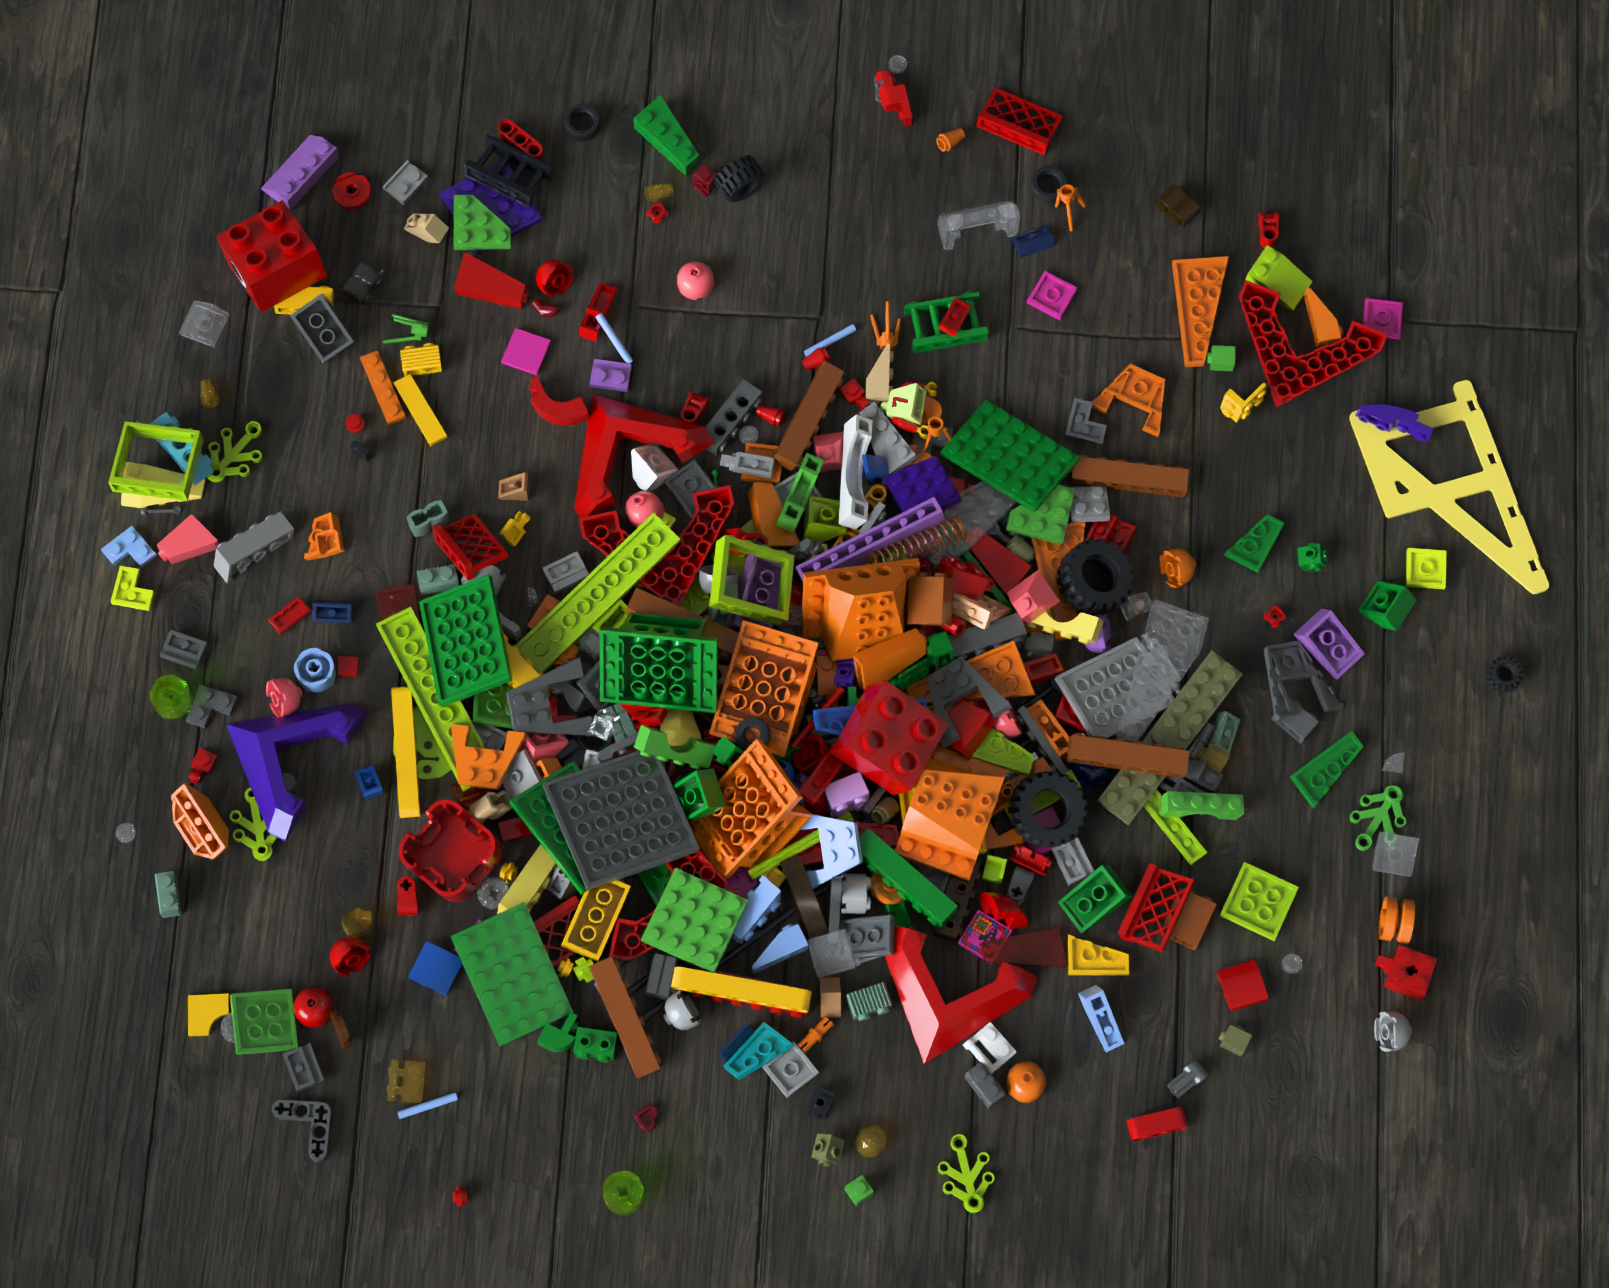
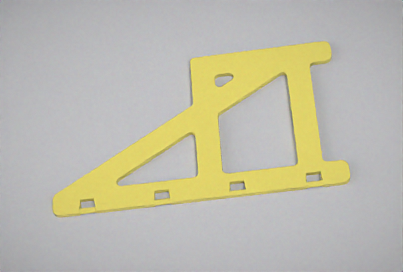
(1388, 467)

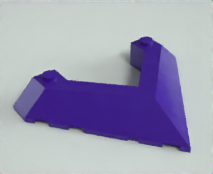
(258, 747)

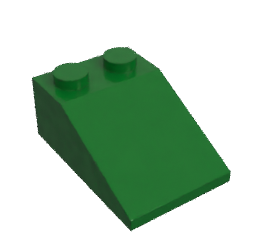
(699, 794)
(1095, 898)

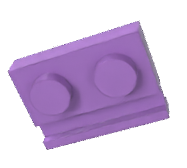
(610, 375)

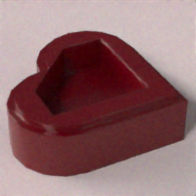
(646, 1118)

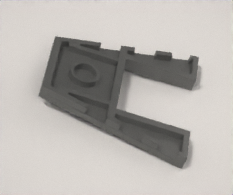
(1291, 663)
(955, 683)
(531, 708)

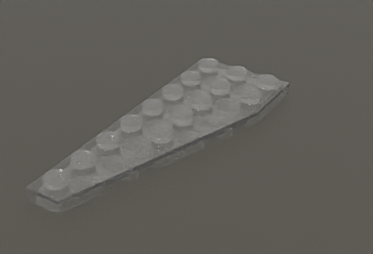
(979, 511)
(1166, 653)

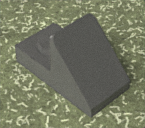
(1202, 776)

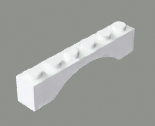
(856, 438)

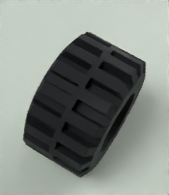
(740, 179)

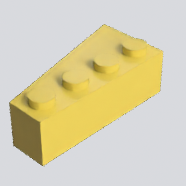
(530, 882)

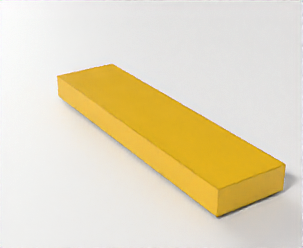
(420, 410)

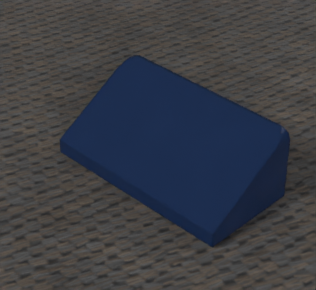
(1033, 241)
(332, 611)
(735, 1042)

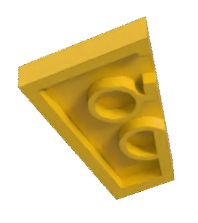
(1092, 959)

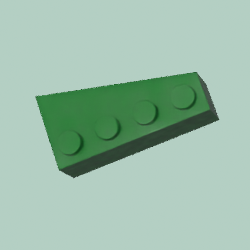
(664, 132)

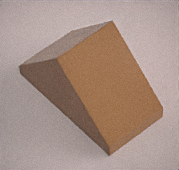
(514, 488)
(830, 997)

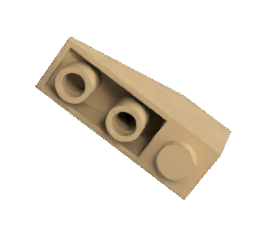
(878, 379)

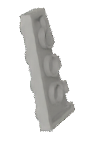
(887, 440)

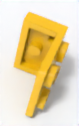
(1237, 408)

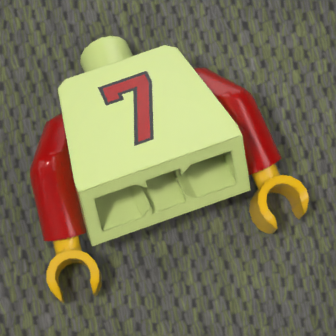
(907, 405)

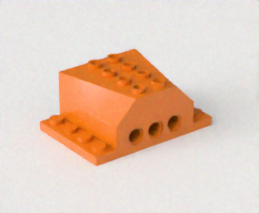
(856, 605)
(768, 681)
(950, 812)
(758, 814)

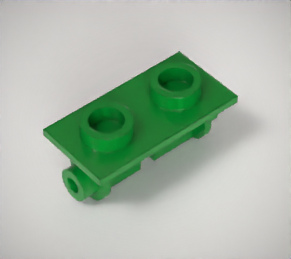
(901, 915)

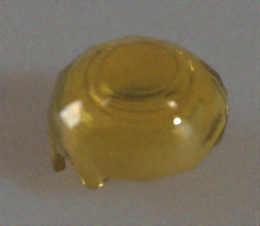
(357, 922)
(871, 1140)

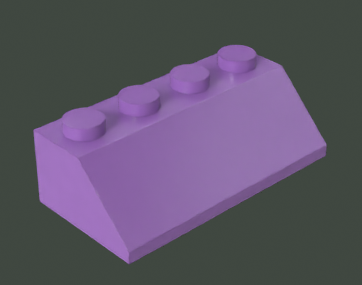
(301, 170)
(759, 586)

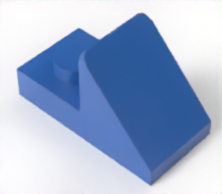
(874, 467)
(369, 782)

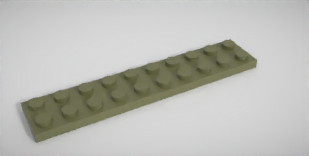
(1174, 728)

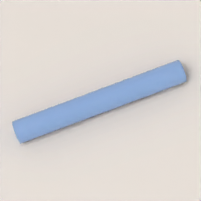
(613, 337)
(832, 339)
(427, 1105)

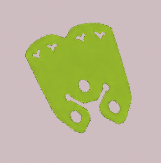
(424, 734)

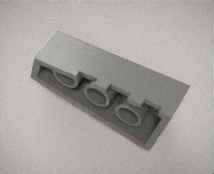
(251, 545)

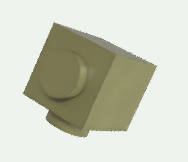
(1235, 1039)

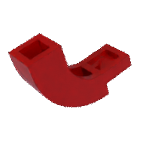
(555, 412)

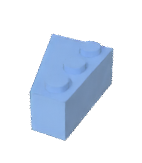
(761, 902)

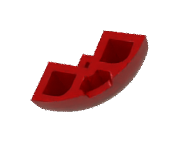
(1003, 908)

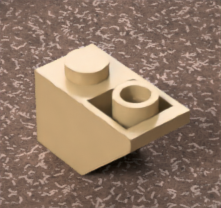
(426, 227)

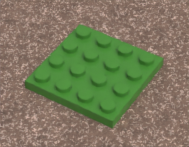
(694, 920)

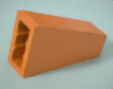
(765, 512)
(888, 658)

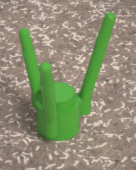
(419, 328)

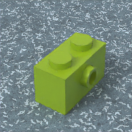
(613, 617)

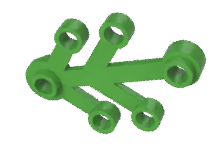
(1379, 814)

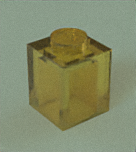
(1215, 757)

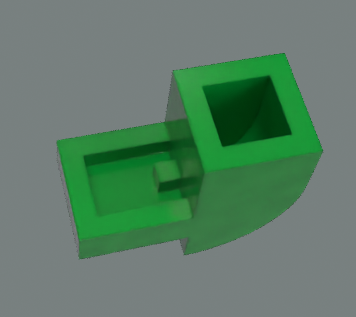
(559, 1040)

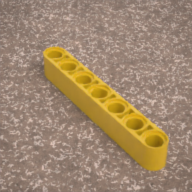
(405, 752)
(741, 989)

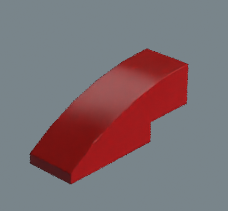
(600, 303)
(1043, 668)

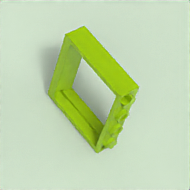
(153, 488)
(741, 607)

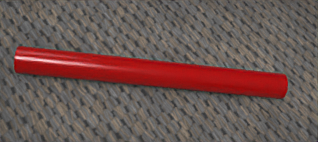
(810, 726)

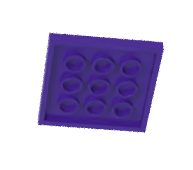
(510, 212)

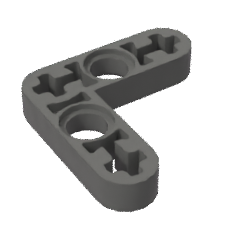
(835, 897)
(311, 1115)

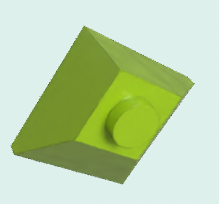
(822, 519)

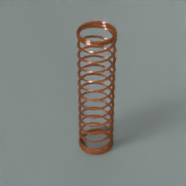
(955, 520)

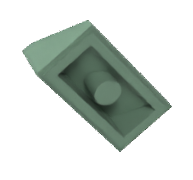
(1225, 731)

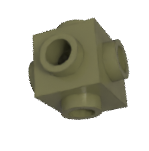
(827, 1149)

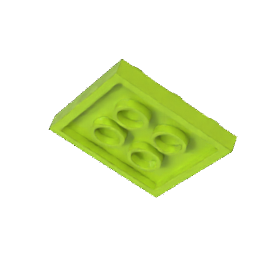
(1259, 901)

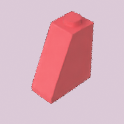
(187, 541)

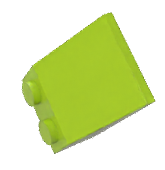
(1281, 275)

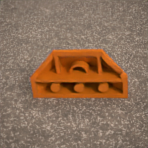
(199, 822)

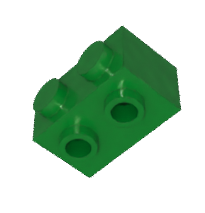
(939, 650)
(727, 752)
(595, 1044)

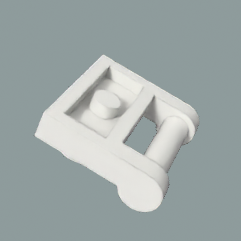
(994, 1044)

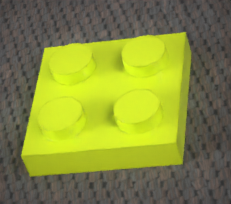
(1426, 568)

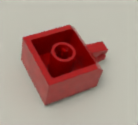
(966, 577)
(1402, 961)

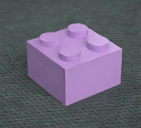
(846, 795)

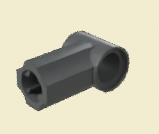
(1191, 1075)

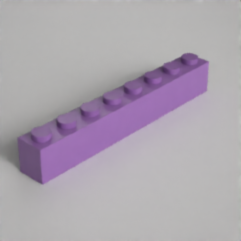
(857, 549)

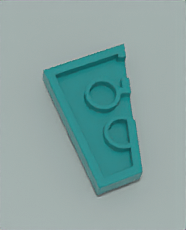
(757, 1051)

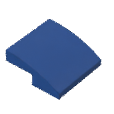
(435, 968)

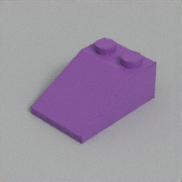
(1329, 643)

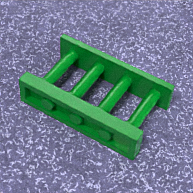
(940, 339)

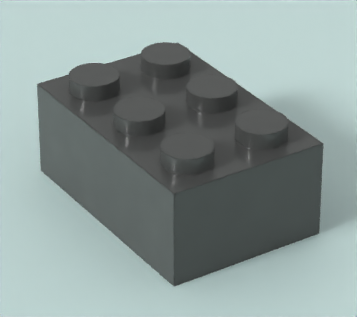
(323, 328)

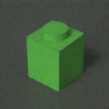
(1221, 358)
(859, 1190)

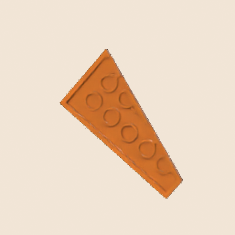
(1197, 296)
(1048, 559)
(999, 667)

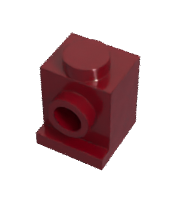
(704, 180)

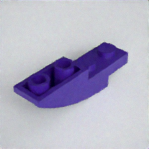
(1387, 416)

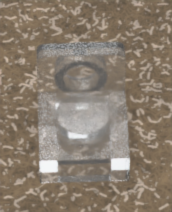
(1136, 605)

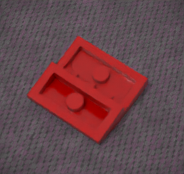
(1113, 531)
(1242, 985)

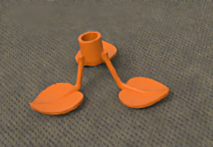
(931, 415)

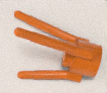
(1067, 194)
(887, 337)

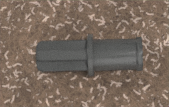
(1200, 740)

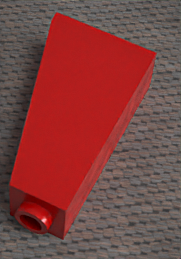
(489, 284)
(1000, 564)

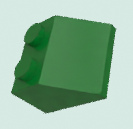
(1387, 605)

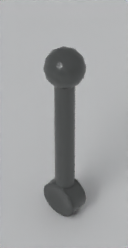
(177, 510)

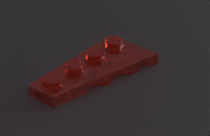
(1034, 948)

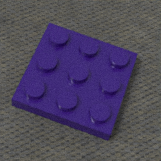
(921, 482)

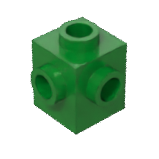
(1312, 557)

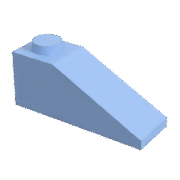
(784, 946)
(1101, 1017)

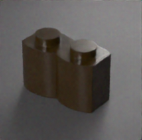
(1177, 205)

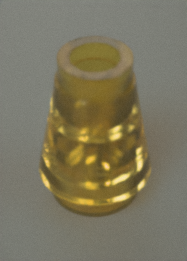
(658, 191)
(209, 396)

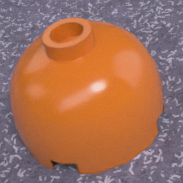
(1178, 566)
(1025, 1082)

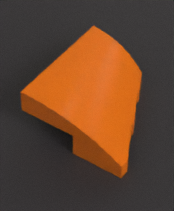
(325, 537)

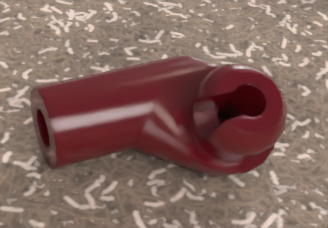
(545, 310)

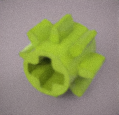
(582, 970)

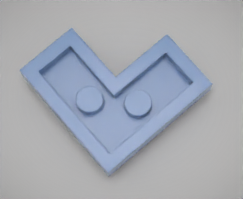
(129, 543)

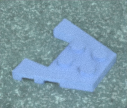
(839, 847)

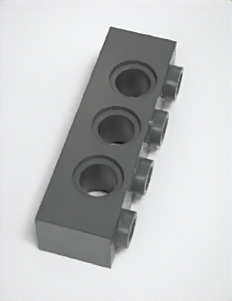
(743, 393)

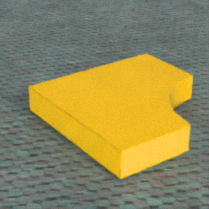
(204, 1011)

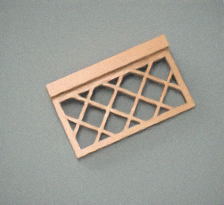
(979, 610)

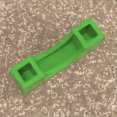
(799, 493)
(694, 752)
(1188, 803)

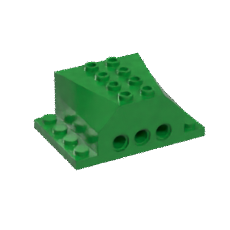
(659, 663)

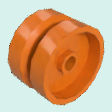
(1396, 919)

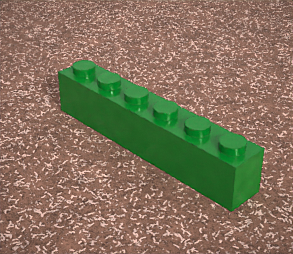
(906, 879)

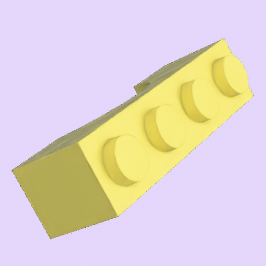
(1083, 627)

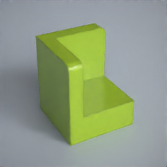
(994, 869)

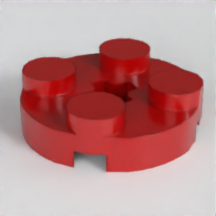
(355, 200)

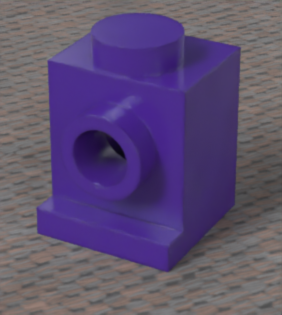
(845, 674)

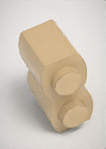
(491, 806)

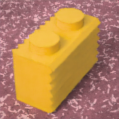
(421, 360)

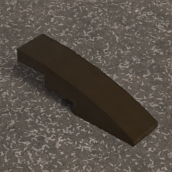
(804, 897)

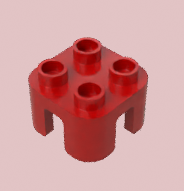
(451, 851)

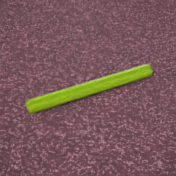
(790, 851)

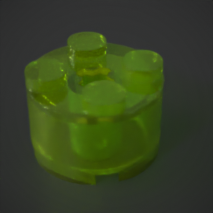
(160, 697)
(619, 1182)

